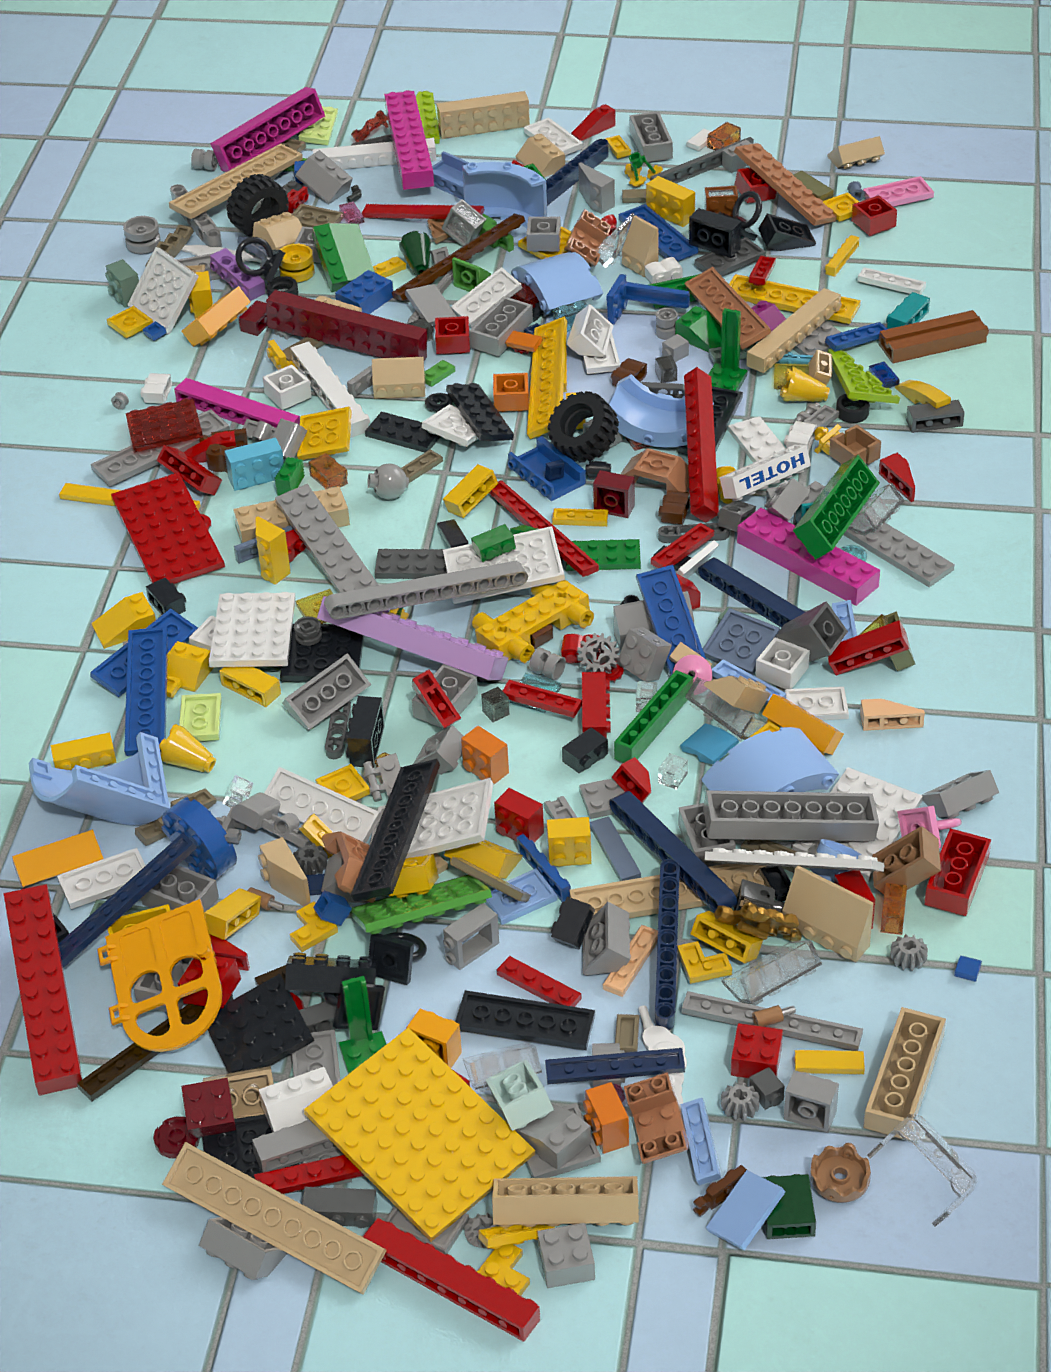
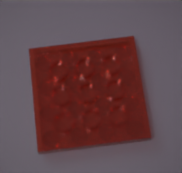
(164, 425)

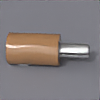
(267, 900)
(771, 1015)

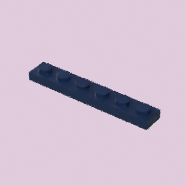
(614, 1066)

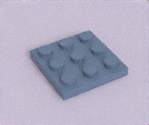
(740, 640)

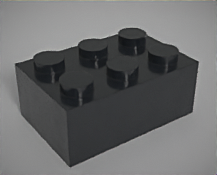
(715, 232)
(365, 731)

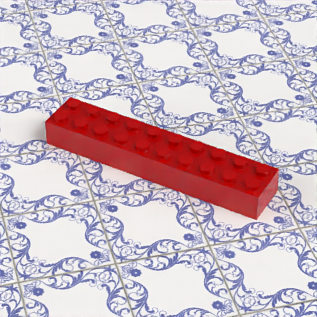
(43, 990)

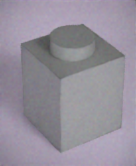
(675, 346)

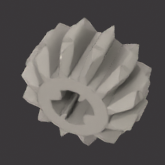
(909, 952)
(740, 1101)

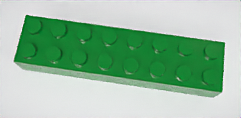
(836, 507)

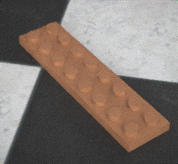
(785, 184)
(716, 294)

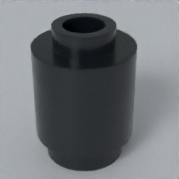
(593, 468)

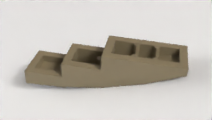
(175, 241)
(153, 832)

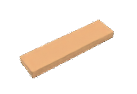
(640, 949)

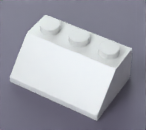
(590, 333)
(287, 1099)

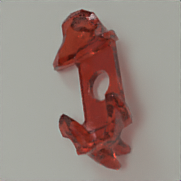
(379, 119)

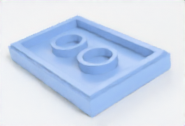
(510, 908)
(745, 1210)

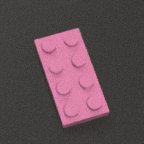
(901, 191)

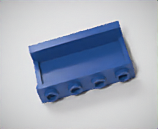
(532, 467)

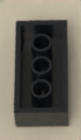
(326, 973)

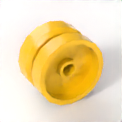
(297, 262)

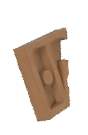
(435, 228)

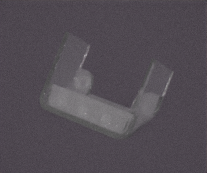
(940, 1154)

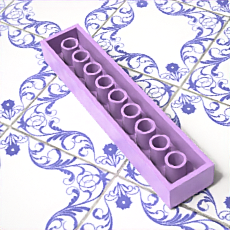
(424, 642)

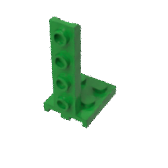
(728, 374)
(361, 1041)

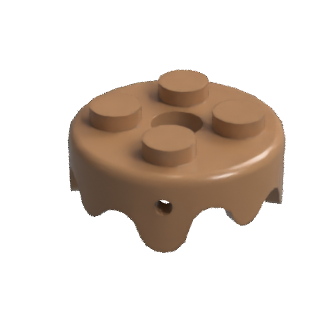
(843, 1161)

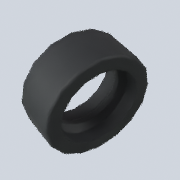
(283, 282)
(849, 415)

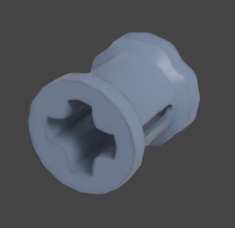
(855, 190)

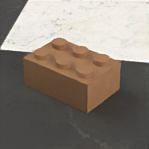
(908, 860)

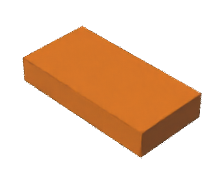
(523, 341)

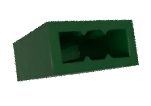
(795, 1211)

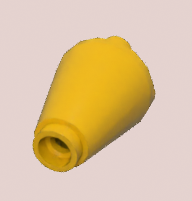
(803, 387)
(185, 751)

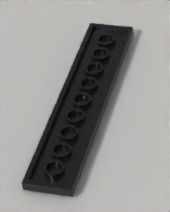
(395, 831)

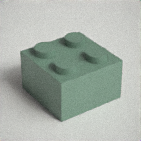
(121, 281)

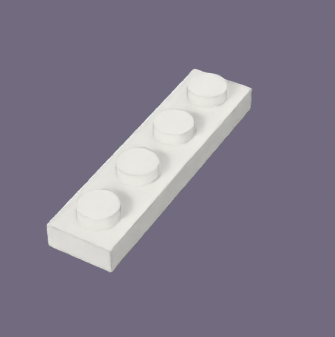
(891, 281)

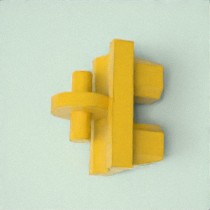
(824, 438)

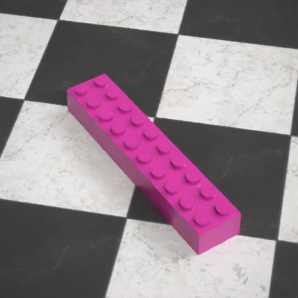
(409, 140)

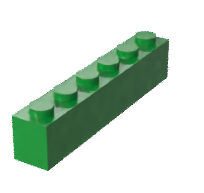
(653, 717)

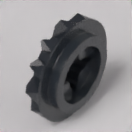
(432, 401)

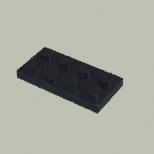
(401, 432)

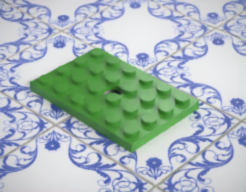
(443, 896)

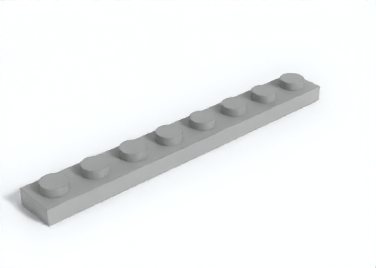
(792, 1025)

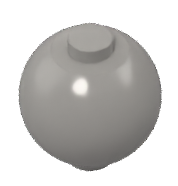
(388, 481)

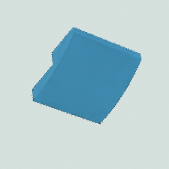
(709, 743)

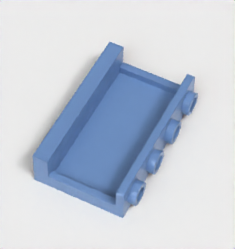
(449, 175)

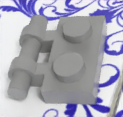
(816, 415)
(388, 769)

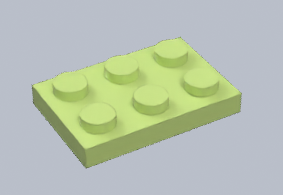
(201, 715)

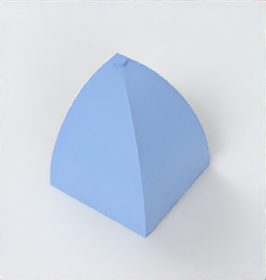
(121, 793)

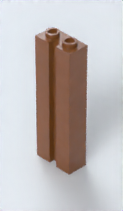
(933, 336)

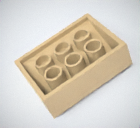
(830, 914)

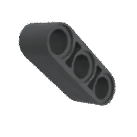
(319, 1017)

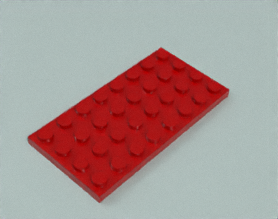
(167, 530)

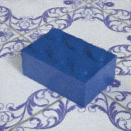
(366, 291)

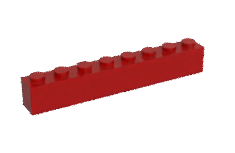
(454, 1280)

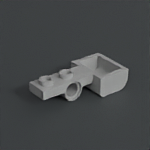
(287, 434)
(262, 812)

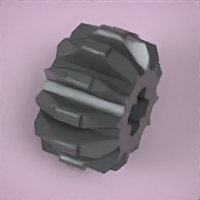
(311, 859)

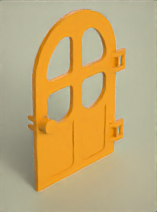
(156, 948)

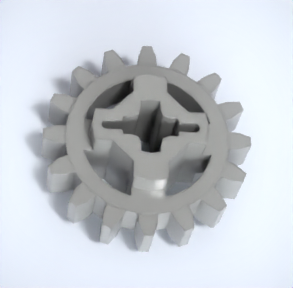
(591, 652)

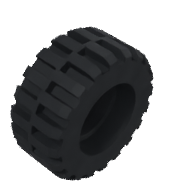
(248, 194)
(595, 439)

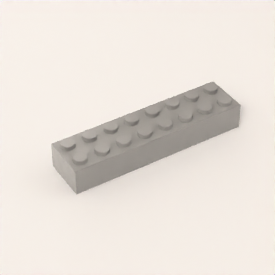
(790, 815)

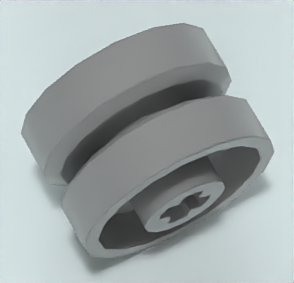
(141, 234)

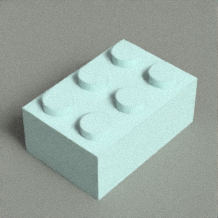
(519, 1095)

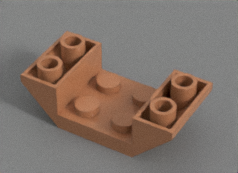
(587, 237)
(659, 467)
(353, 856)
(656, 1118)

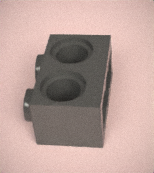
(734, 514)

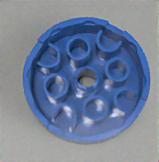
(213, 852)

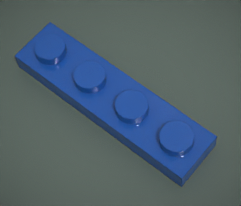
(855, 336)
(539, 860)

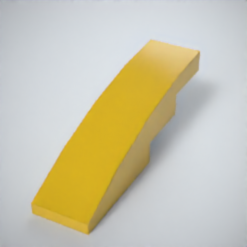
(924, 393)

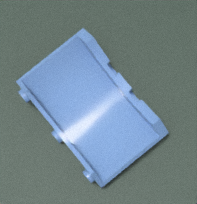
(505, 189)
(559, 280)
(649, 416)
(772, 764)

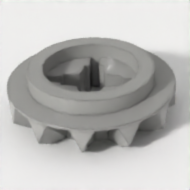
(473, 1226)

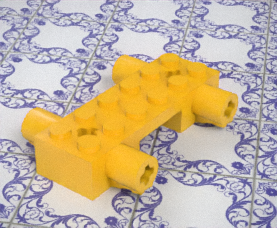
(554, 604)

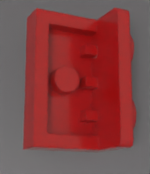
(296, 198)

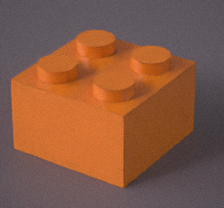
(511, 392)
(485, 755)
(606, 1117)

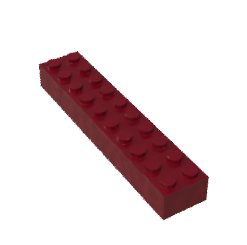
(344, 327)

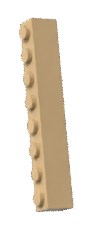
(793, 330)

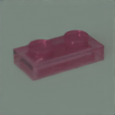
(351, 213)

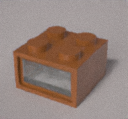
(720, 199)

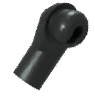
(356, 194)

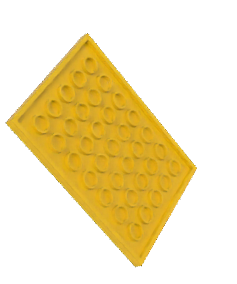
(419, 1133)

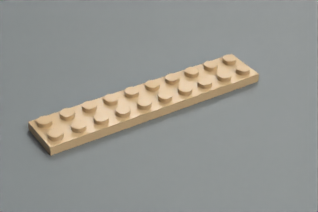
(220, 188)
(641, 895)
(274, 1218)

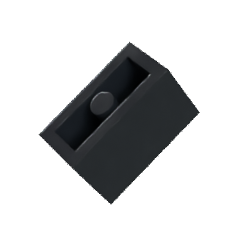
(165, 596)
(585, 750)
(572, 922)

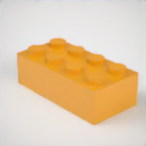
(216, 317)

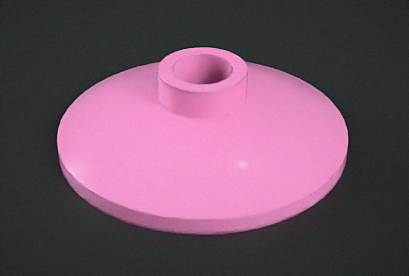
(697, 664)

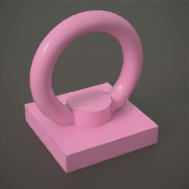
(924, 816)

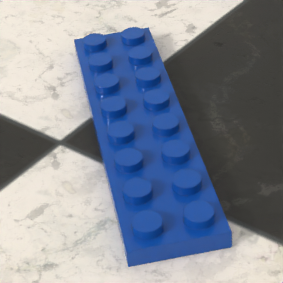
(146, 685)

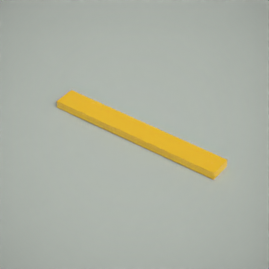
(92, 494)

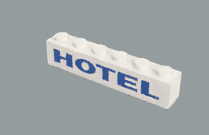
(765, 472)

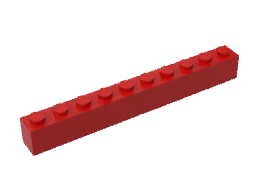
(701, 445)

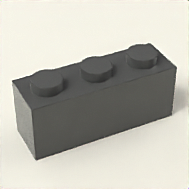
(927, 418)
(343, 1205)

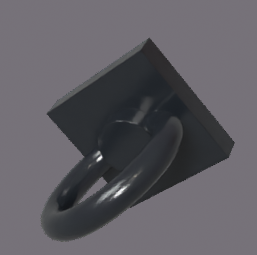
(745, 230)
(269, 263)
(396, 955)
(375, 999)

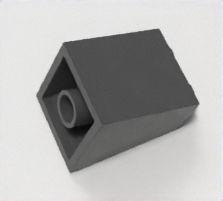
(815, 631)

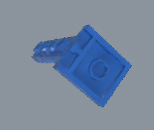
(623, 291)

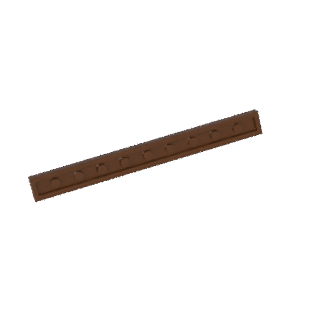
(464, 253)

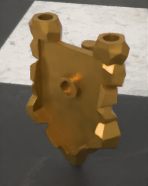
(760, 921)

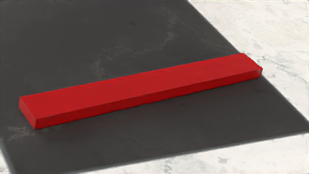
(411, 211)

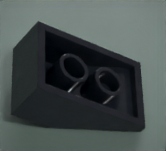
(785, 234)

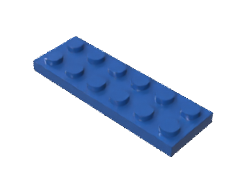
(670, 241)
(668, 610)
(113, 671)

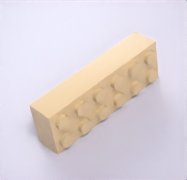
(483, 114)
(245, 516)
(904, 1070)
(565, 1201)

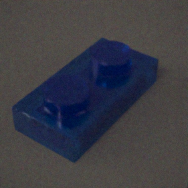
(884, 374)

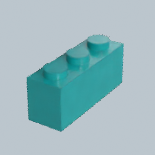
(909, 311)

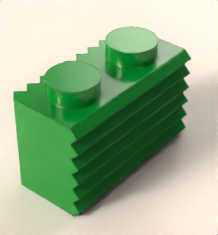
(289, 475)
(493, 543)

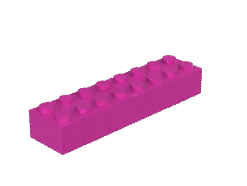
(268, 129)
(835, 571)

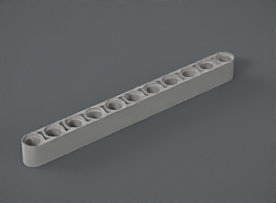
(425, 590)

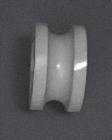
(120, 400)

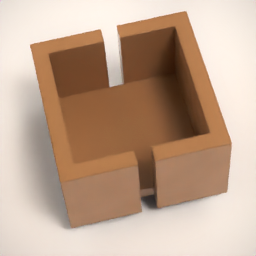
(855, 442)

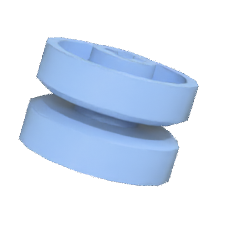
(832, 848)

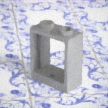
(479, 919)

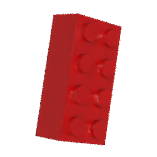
(962, 867)

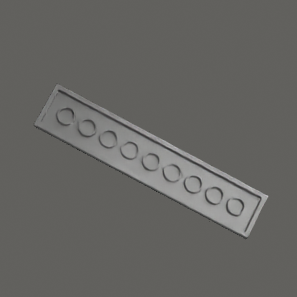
(897, 549)

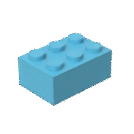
(253, 463)

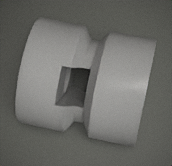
(202, 159)
(665, 323)
(547, 664)

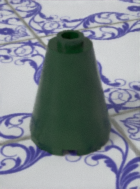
(416, 250)

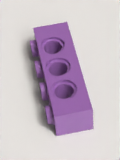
(225, 266)

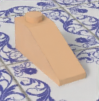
(885, 714)

